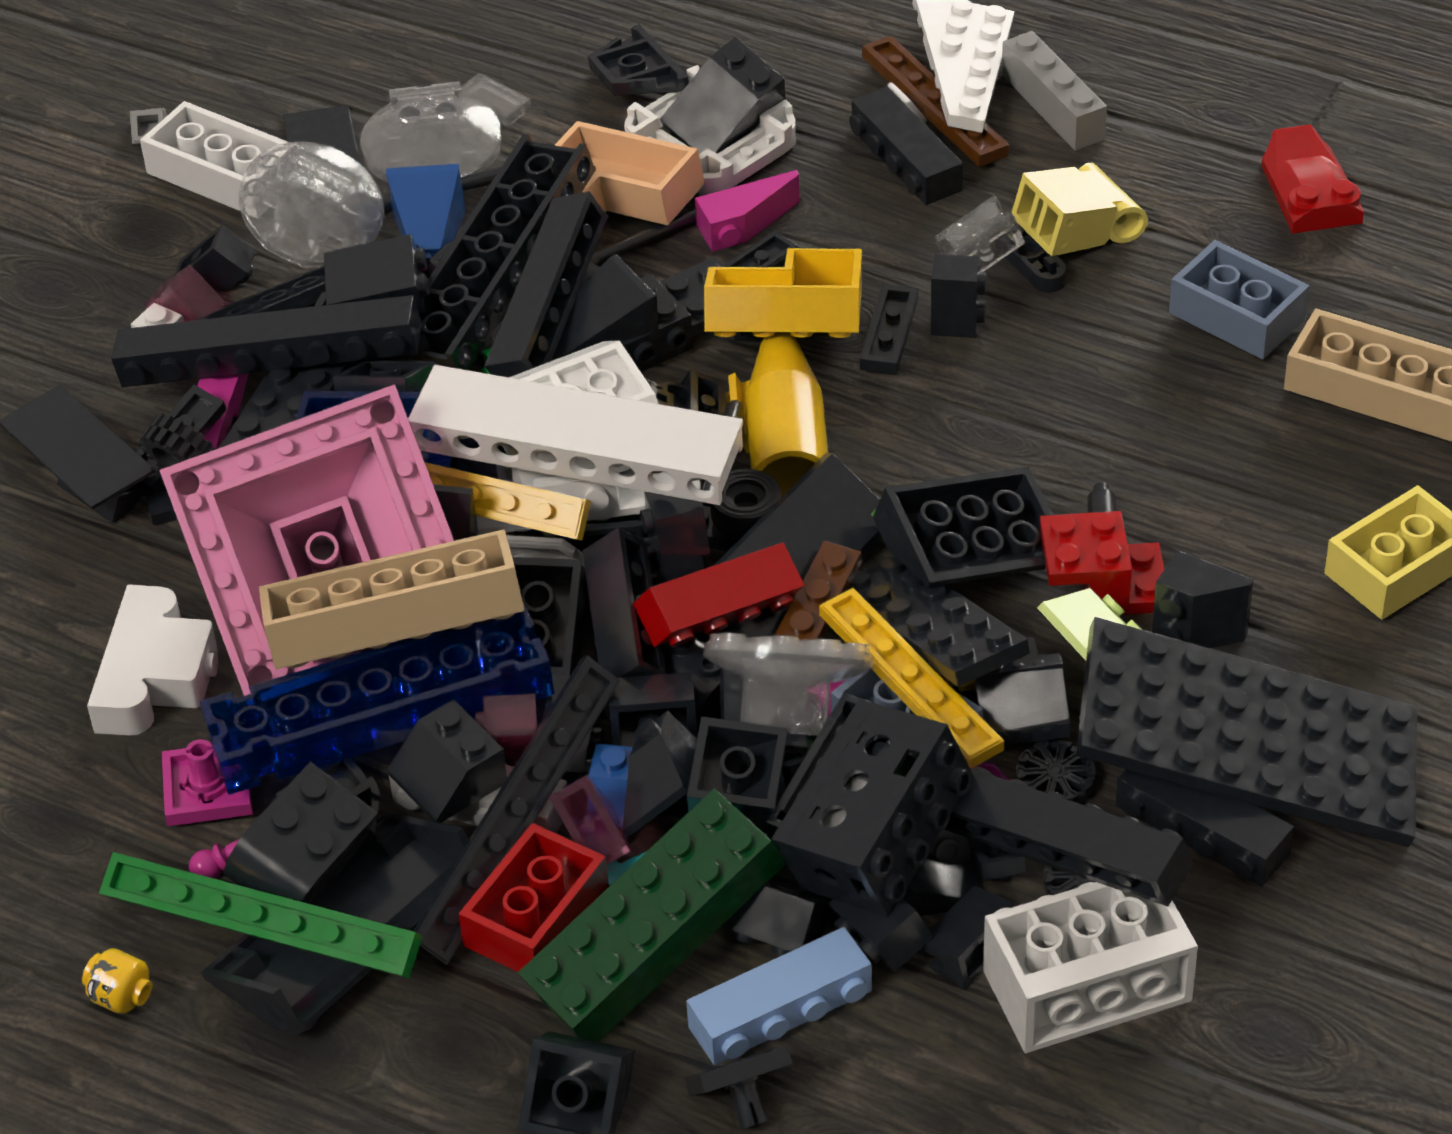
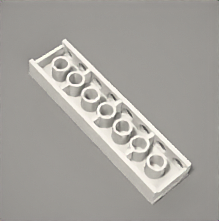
(574, 427)

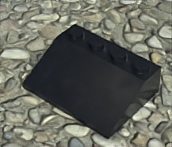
(965, 526)

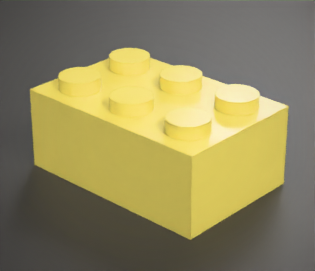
(1394, 553)

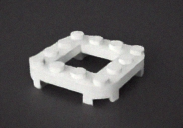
(737, 162)

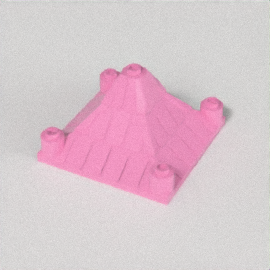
(301, 504)

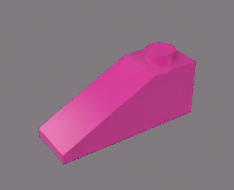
(745, 210)

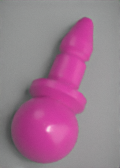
(211, 862)

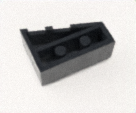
(675, 538)

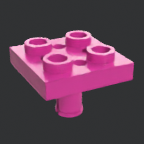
(198, 774)

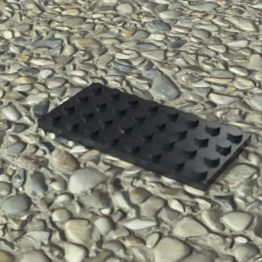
(1249, 731)

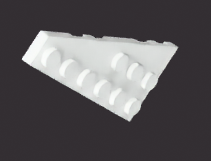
(966, 55)

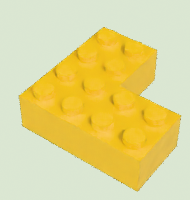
(810, 294)

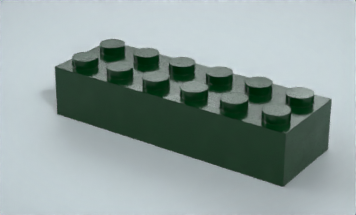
(652, 918)

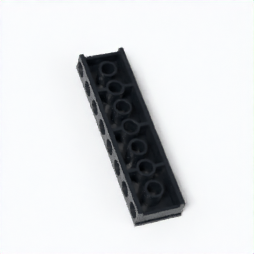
(490, 251)

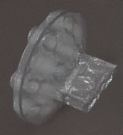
(431, 129)
(309, 202)
(787, 677)

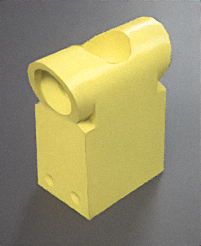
(1076, 209)

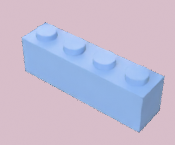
(779, 996)

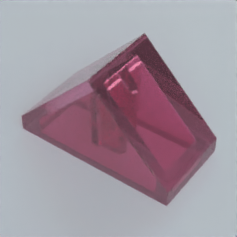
(187, 295)
(591, 818)

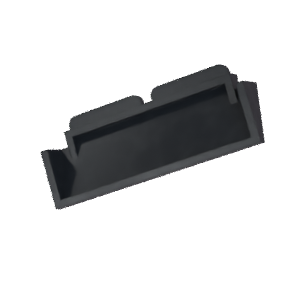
(820, 507)

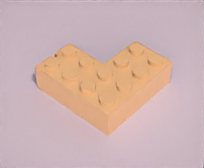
(637, 172)

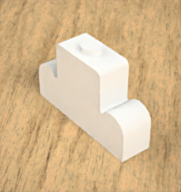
(150, 662)

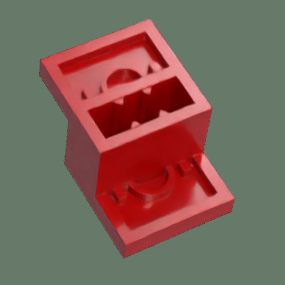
(1095, 553)

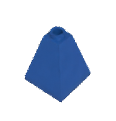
(427, 204)

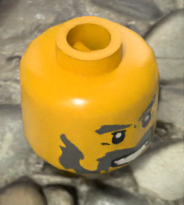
(117, 981)

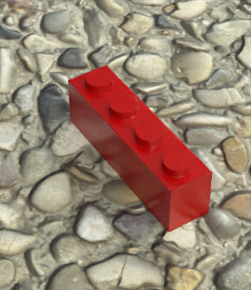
(719, 595)

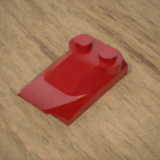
(1310, 181)

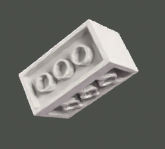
(1086, 962)

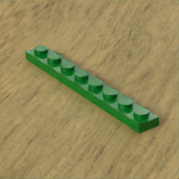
(261, 915)

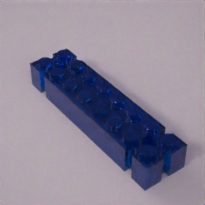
(370, 698)

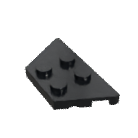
(636, 66)

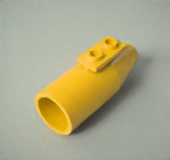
(781, 411)

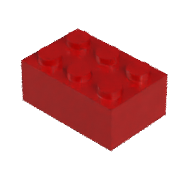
(532, 897)

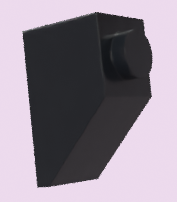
(221, 259)

